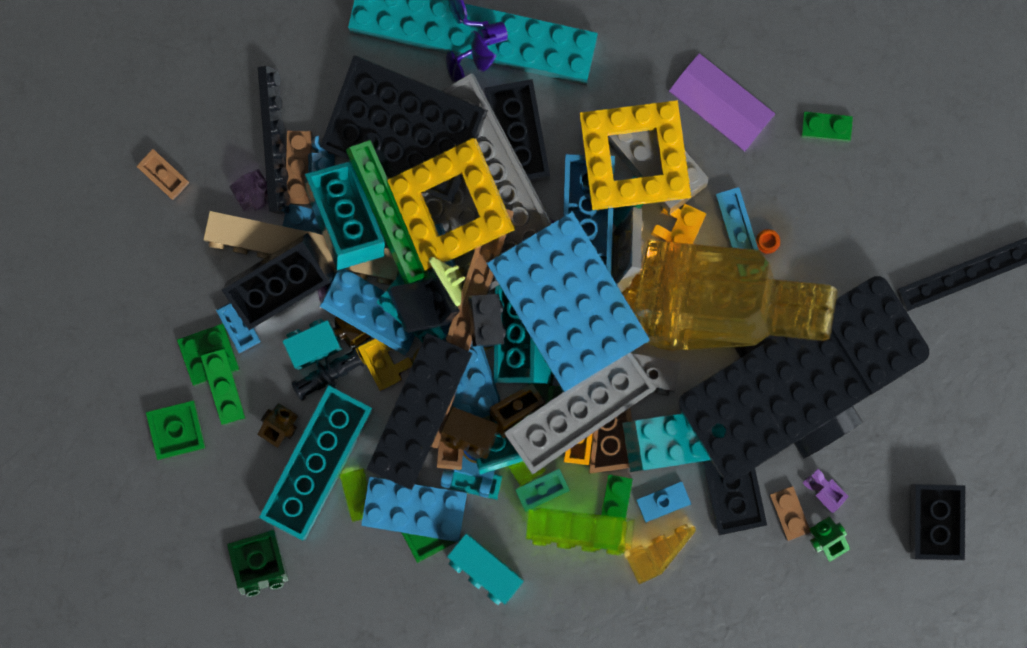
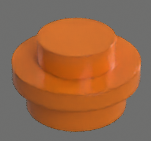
(768, 241)

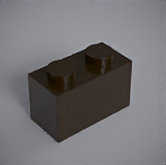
(515, 408)
(469, 433)

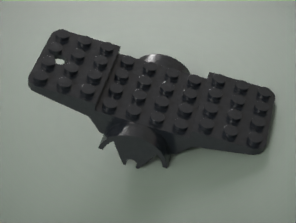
(804, 387)

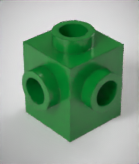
(829, 538)

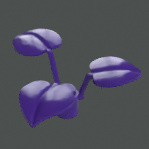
(481, 54)

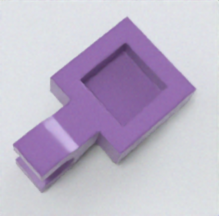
(828, 491)

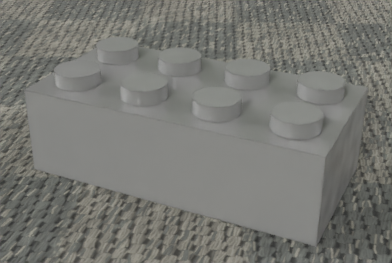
(642, 156)

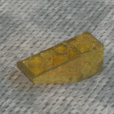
(654, 559)

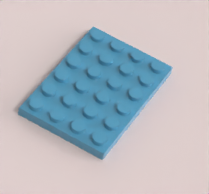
(568, 301)

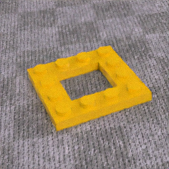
(669, 186)
(408, 190)

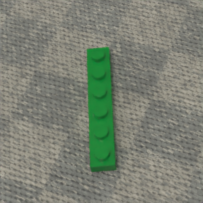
(386, 211)

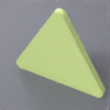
(450, 278)

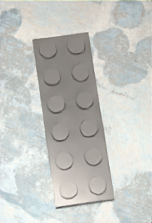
(579, 412)

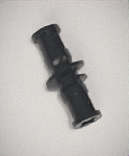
(328, 374)

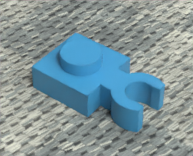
(319, 159)

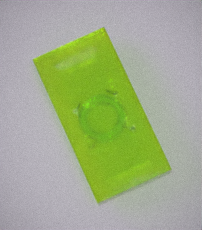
(355, 490)

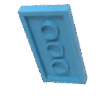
(356, 303)
(415, 511)

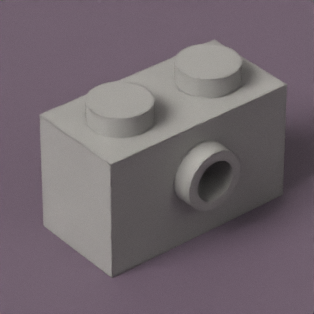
(661, 372)

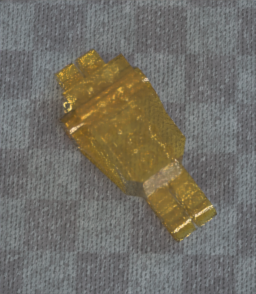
(722, 299)

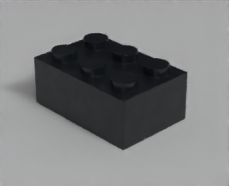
(937, 522)

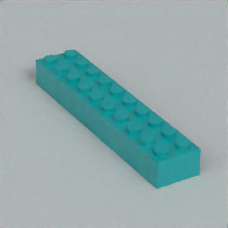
(429, 25)

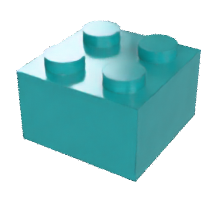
(312, 344)

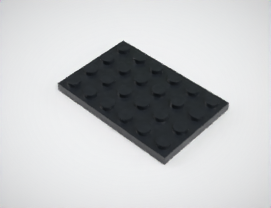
(402, 120)

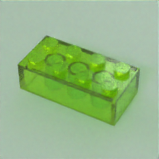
(580, 529)

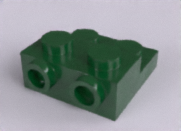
(257, 563)

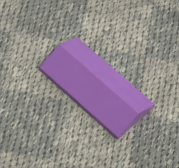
(721, 102)

